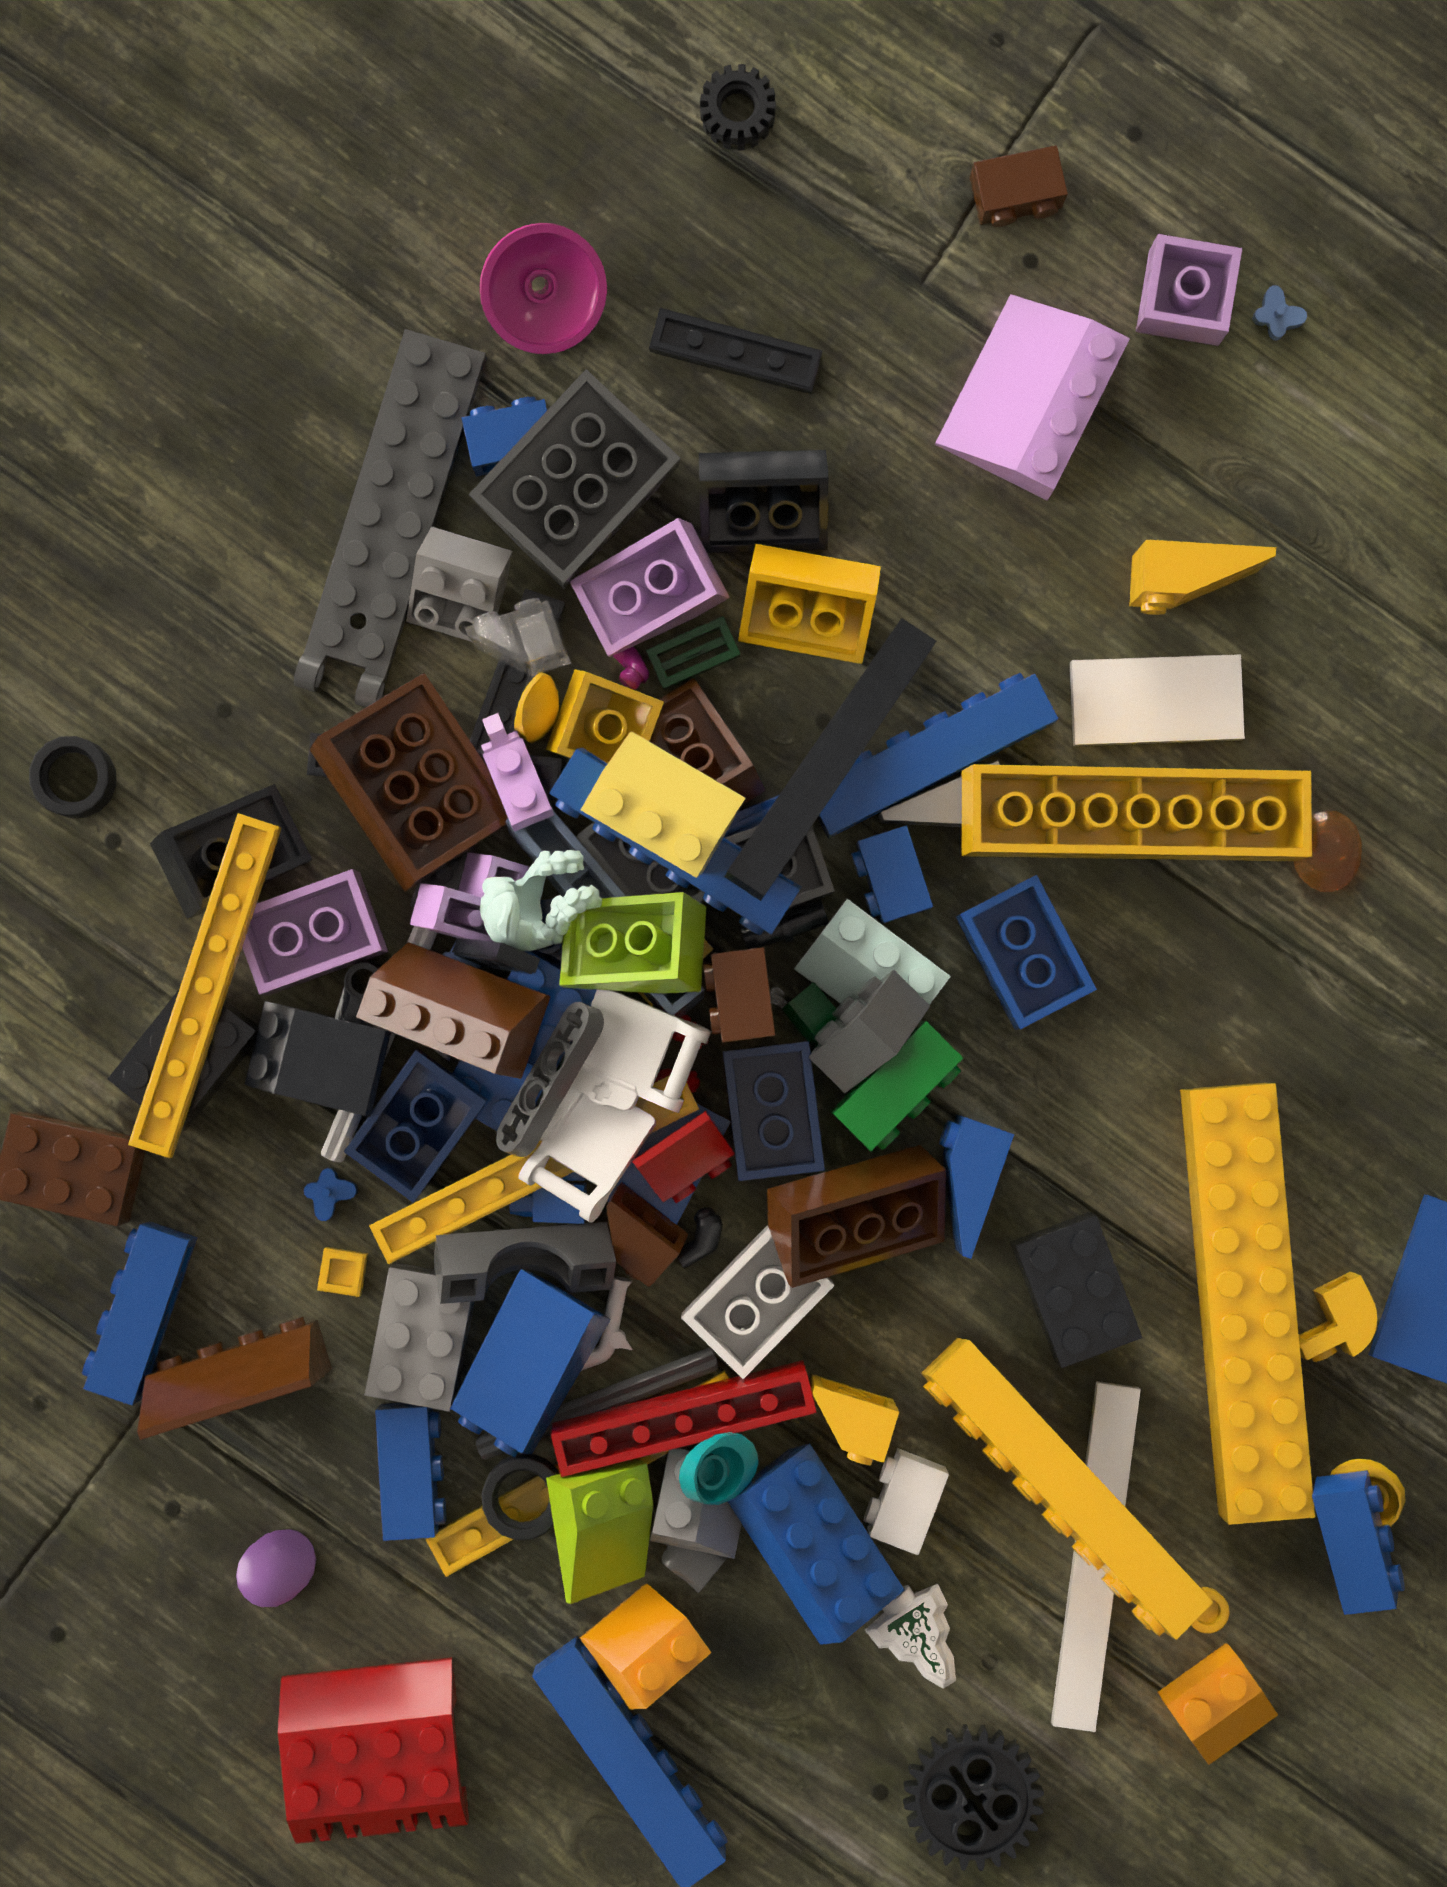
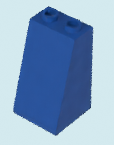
(527, 1363)

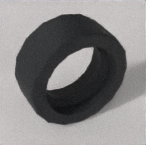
(49, 754)
(490, 1503)

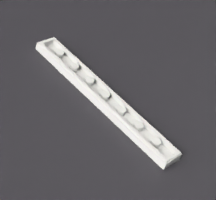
(1088, 1596)

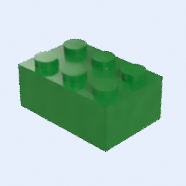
(898, 1088)

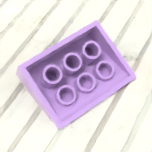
(1032, 393)

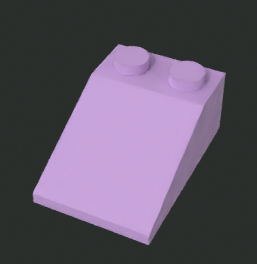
(649, 587)

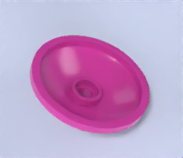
(563, 309)

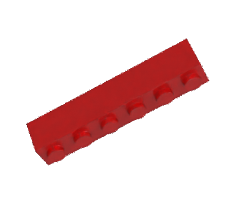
(682, 1418)

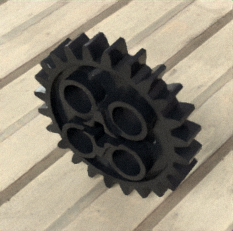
(941, 1818)

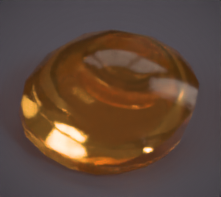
(1334, 853)

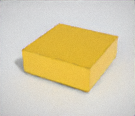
(342, 1271)

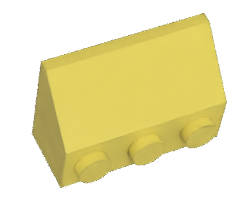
(663, 804)

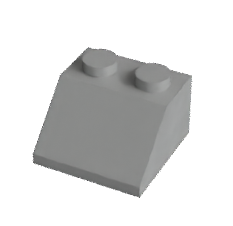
(690, 1523)

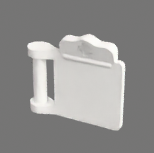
(632, 1052)
(591, 1142)

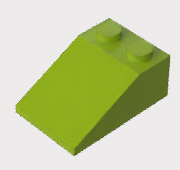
(636, 945)
(601, 1526)

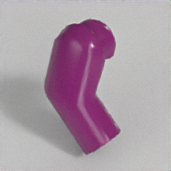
(635, 668)

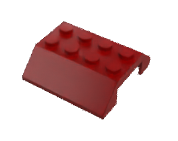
(370, 1749)

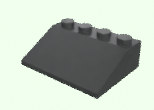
(575, 479)

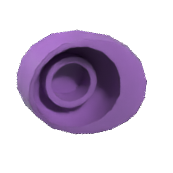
(276, 1568)

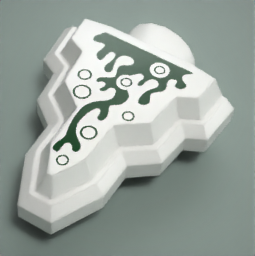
(917, 1633)

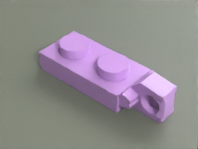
(514, 776)

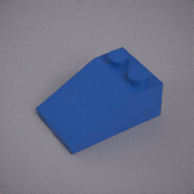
(973, 1166)

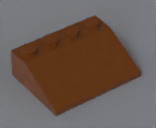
(412, 781)
(232, 1377)

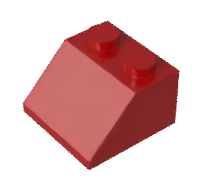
(685, 1157)

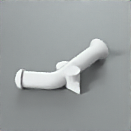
(612, 1337)

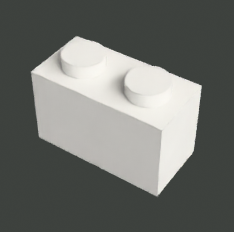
(906, 1501)

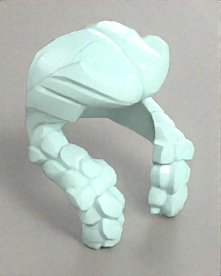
(514, 909)

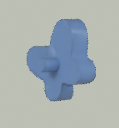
(1278, 314)

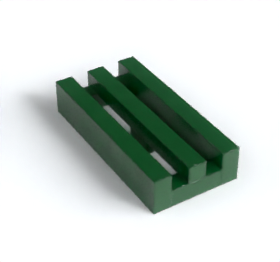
(685, 638)

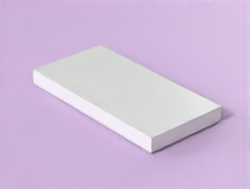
(1157, 700)

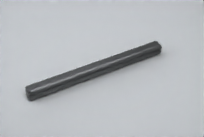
(623, 1392)

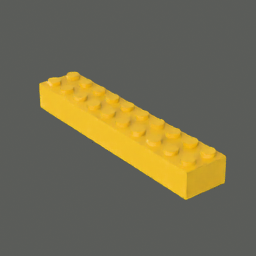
(1247, 1303)

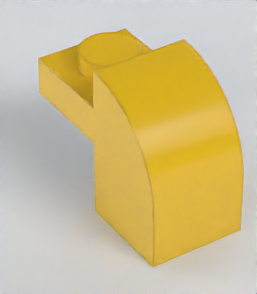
(1349, 1317)

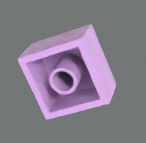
(1188, 290)

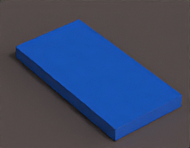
(1415, 1314)

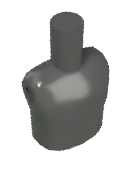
(691, 1565)

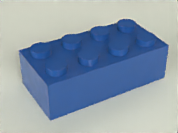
(502, 1089)
(815, 1545)

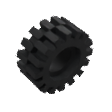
(735, 82)

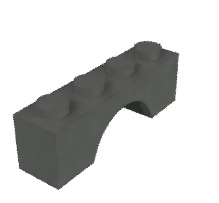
(573, 1254)

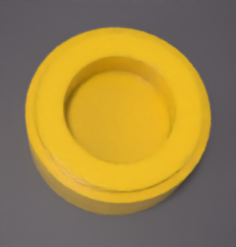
(1215, 1616)

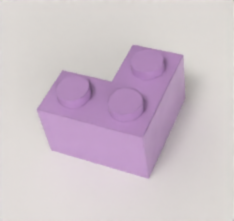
(458, 911)

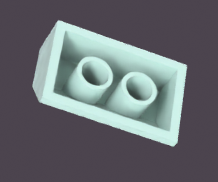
(859, 948)

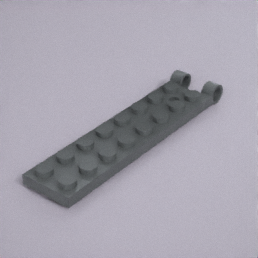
(392, 511)

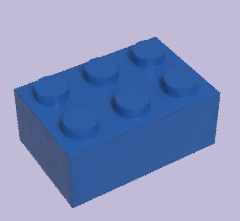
(1026, 953)

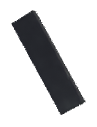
(735, 351)

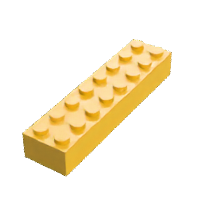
(1136, 813)
(1071, 1493)

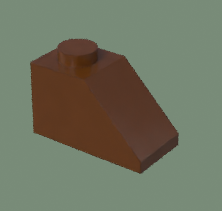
(642, 1236)

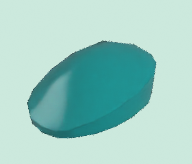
(718, 1468)

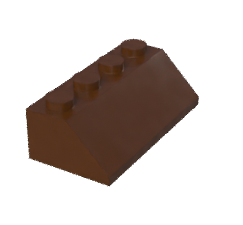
(455, 1009)
(857, 1214)

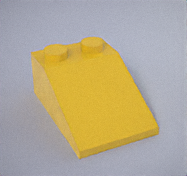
(1178, 572)

